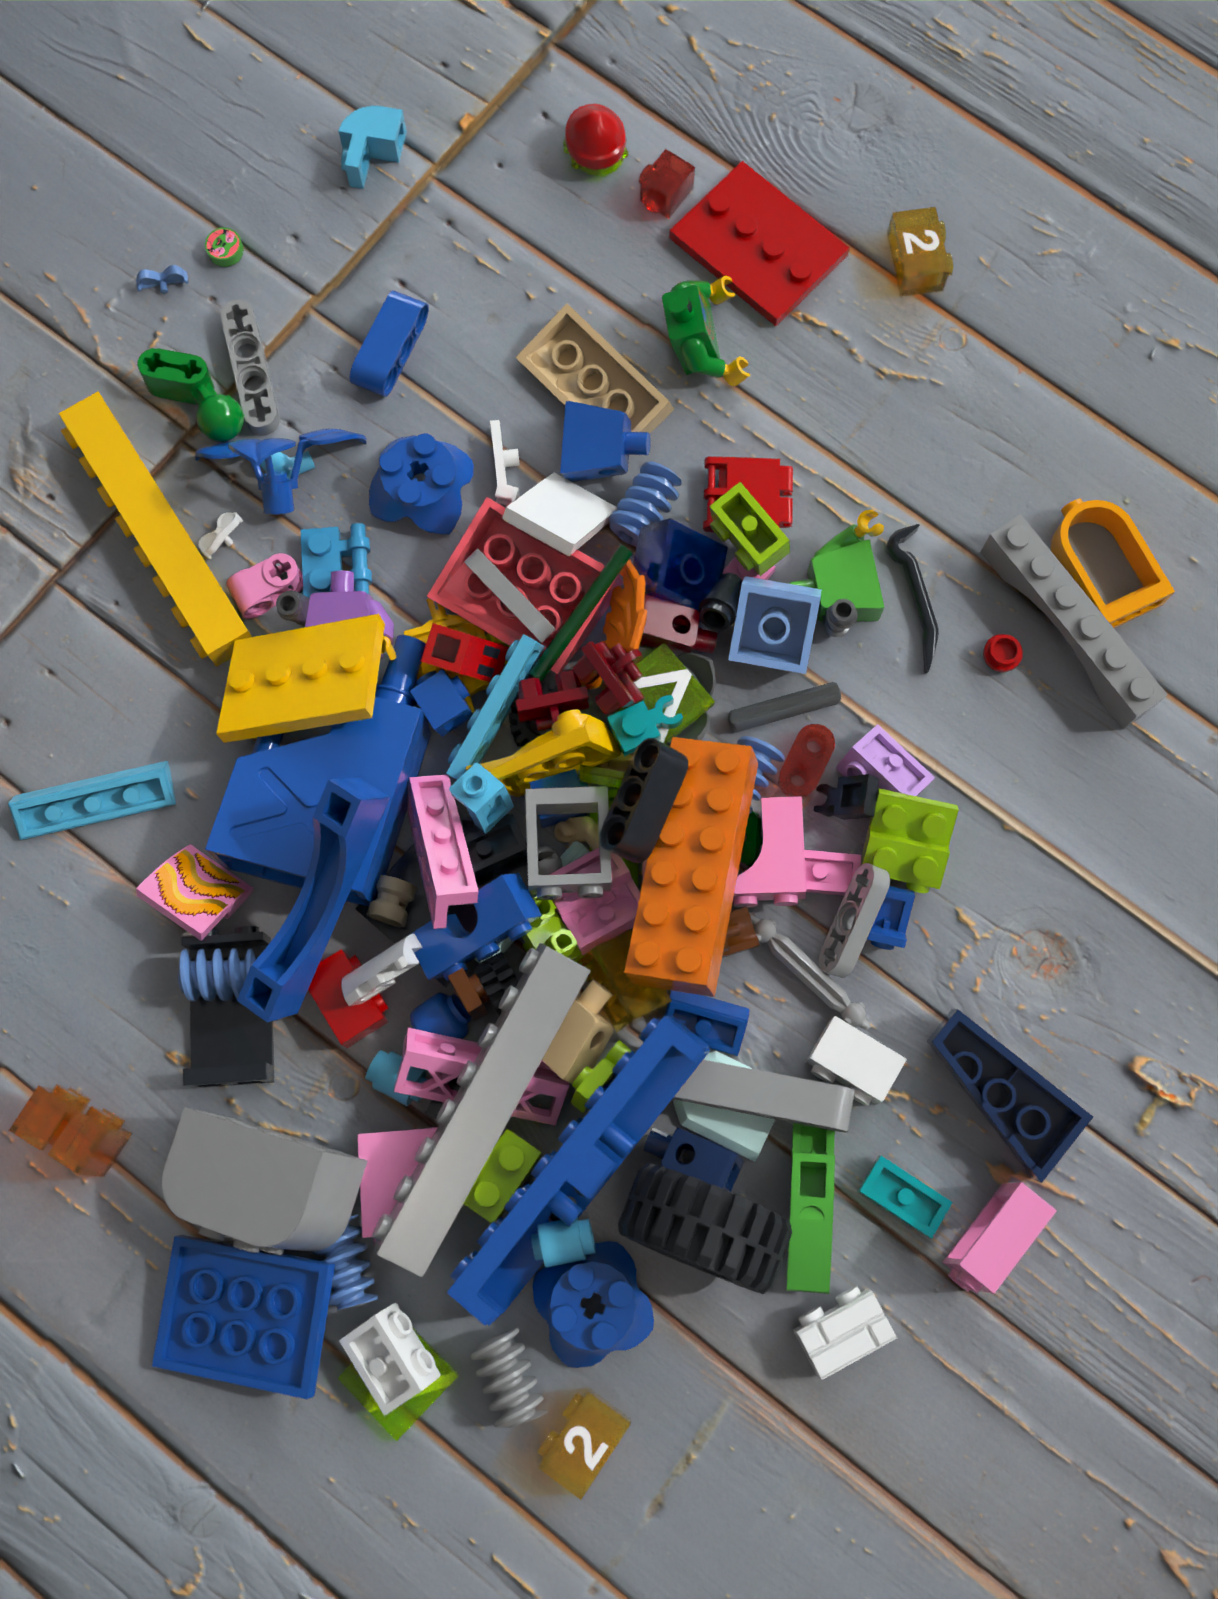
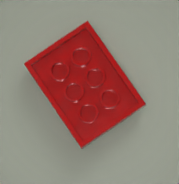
(759, 242)

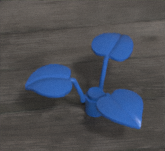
(275, 485)

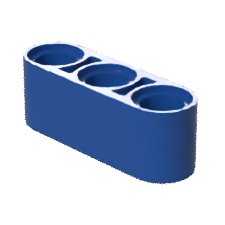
(389, 343)

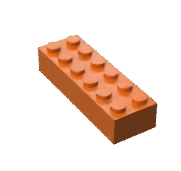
(694, 872)

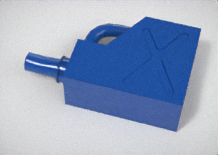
(275, 790)

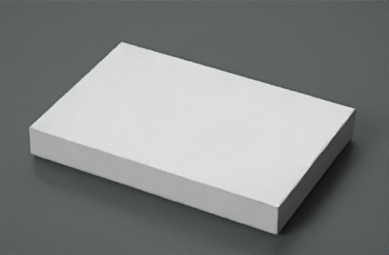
(559, 513)

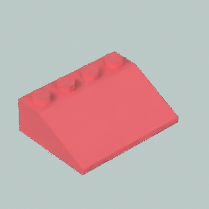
(541, 573)

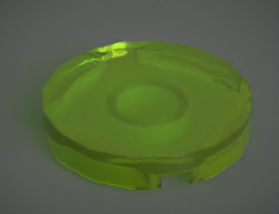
(600, 776)

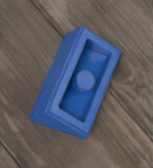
(712, 1020)

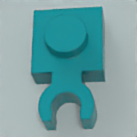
(638, 724)

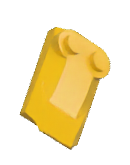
(571, 742)

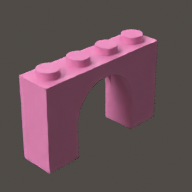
(781, 863)

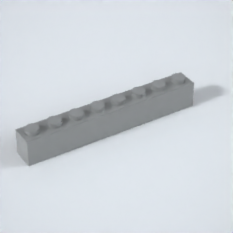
(480, 1109)

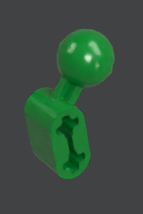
(188, 380)

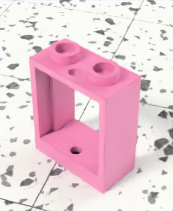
(998, 1238)

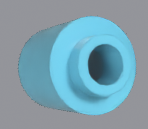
(383, 1074)
(563, 1244)

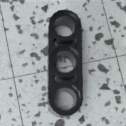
(643, 800)

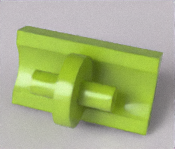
(551, 932)

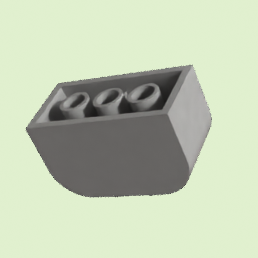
(258, 1184)

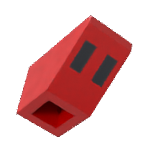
(464, 653)

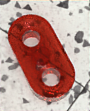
(805, 762)

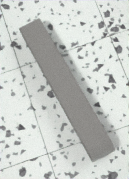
(764, 1094)

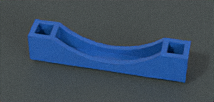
(342, 834)

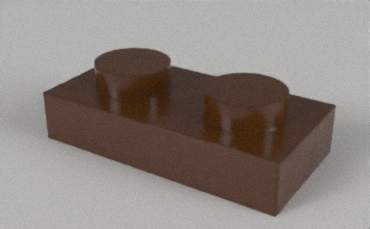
(471, 993)

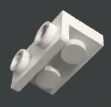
(390, 1358)

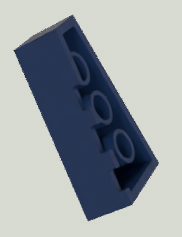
(1016, 1100)

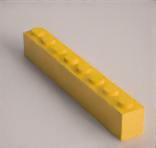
(156, 528)

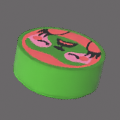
(224, 247)

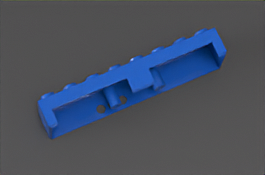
(586, 1161)

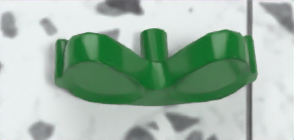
(752, 844)

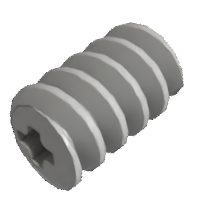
(508, 1380)

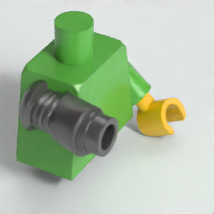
(847, 578)

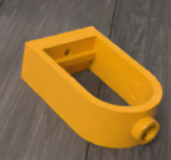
(1156, 586)

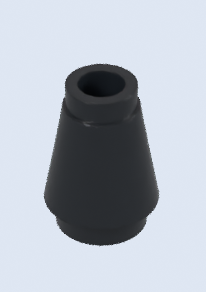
(720, 605)

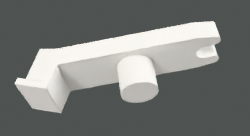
(503, 458)

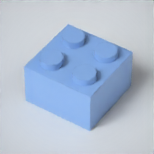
(774, 624)

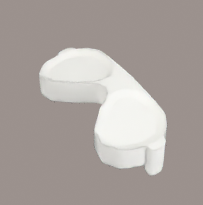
(225, 525)

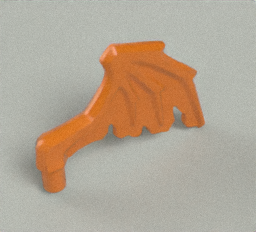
(627, 614)

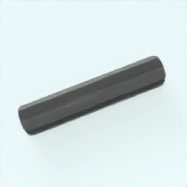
(784, 707)

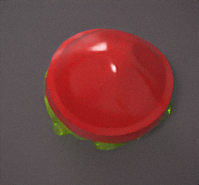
(595, 140)

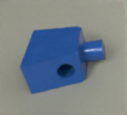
(598, 442)

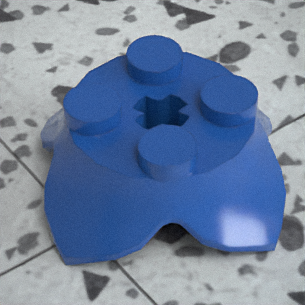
(431, 503)
(584, 1339)

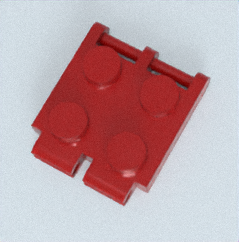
(761, 477)

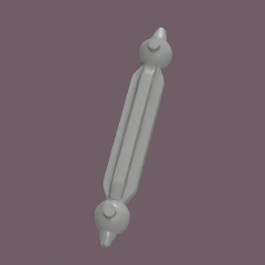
(810, 973)

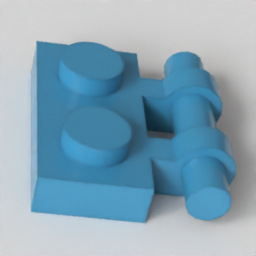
(323, 553)

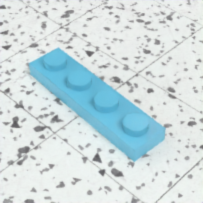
(502, 692)

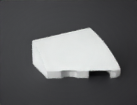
(380, 971)

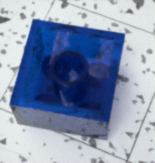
(678, 562)

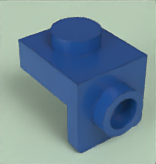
(892, 919)

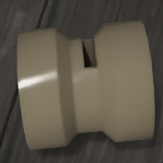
(392, 901)

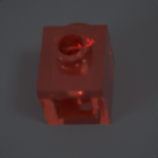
(666, 183)

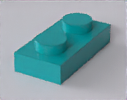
(905, 1196)

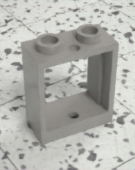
(566, 801)

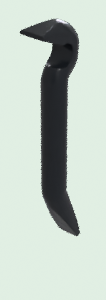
(918, 591)

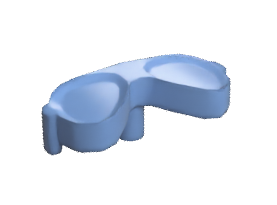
(171, 275)

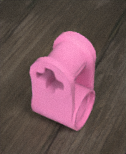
(259, 586)

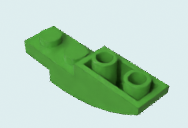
(811, 1209)

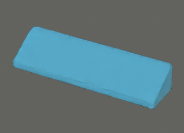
(92, 800)

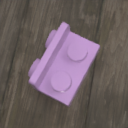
(887, 760)

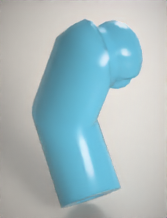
(284, 463)

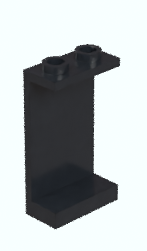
(226, 1037)

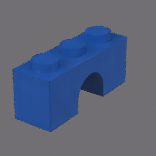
(503, 912)

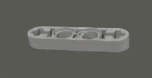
(252, 366)

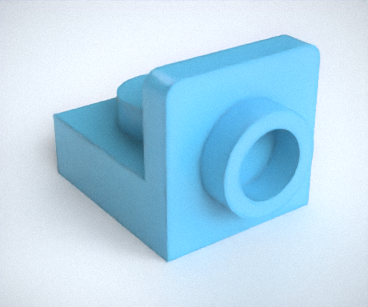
(482, 796)

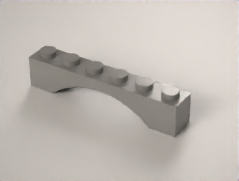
(1113, 668)

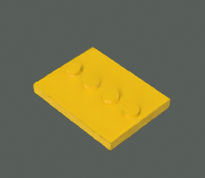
(302, 679)

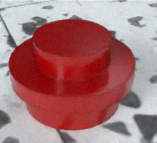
(1002, 653)

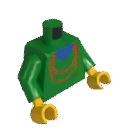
(693, 329)

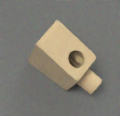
(581, 1034)

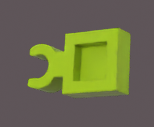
(591, 1079)

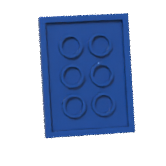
(244, 1316)

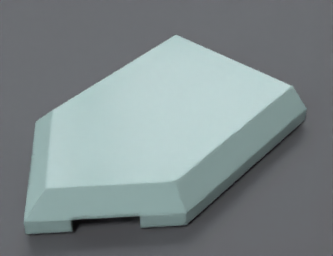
(731, 1129)

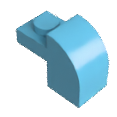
(369, 134)

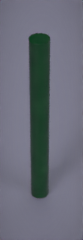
(581, 612)

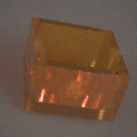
(81, 1135)

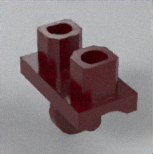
(617, 671)
(547, 707)

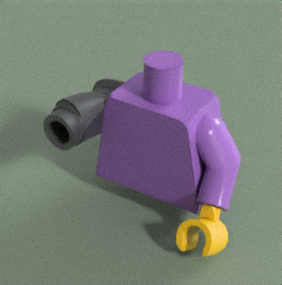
(335, 606)

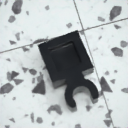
(851, 799)

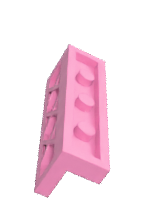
(440, 846)
(445, 1059)

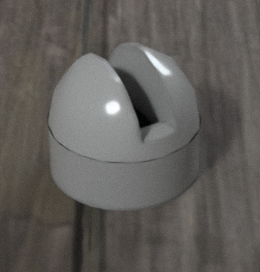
(549, 865)

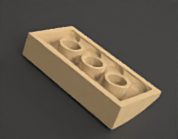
(587, 370)

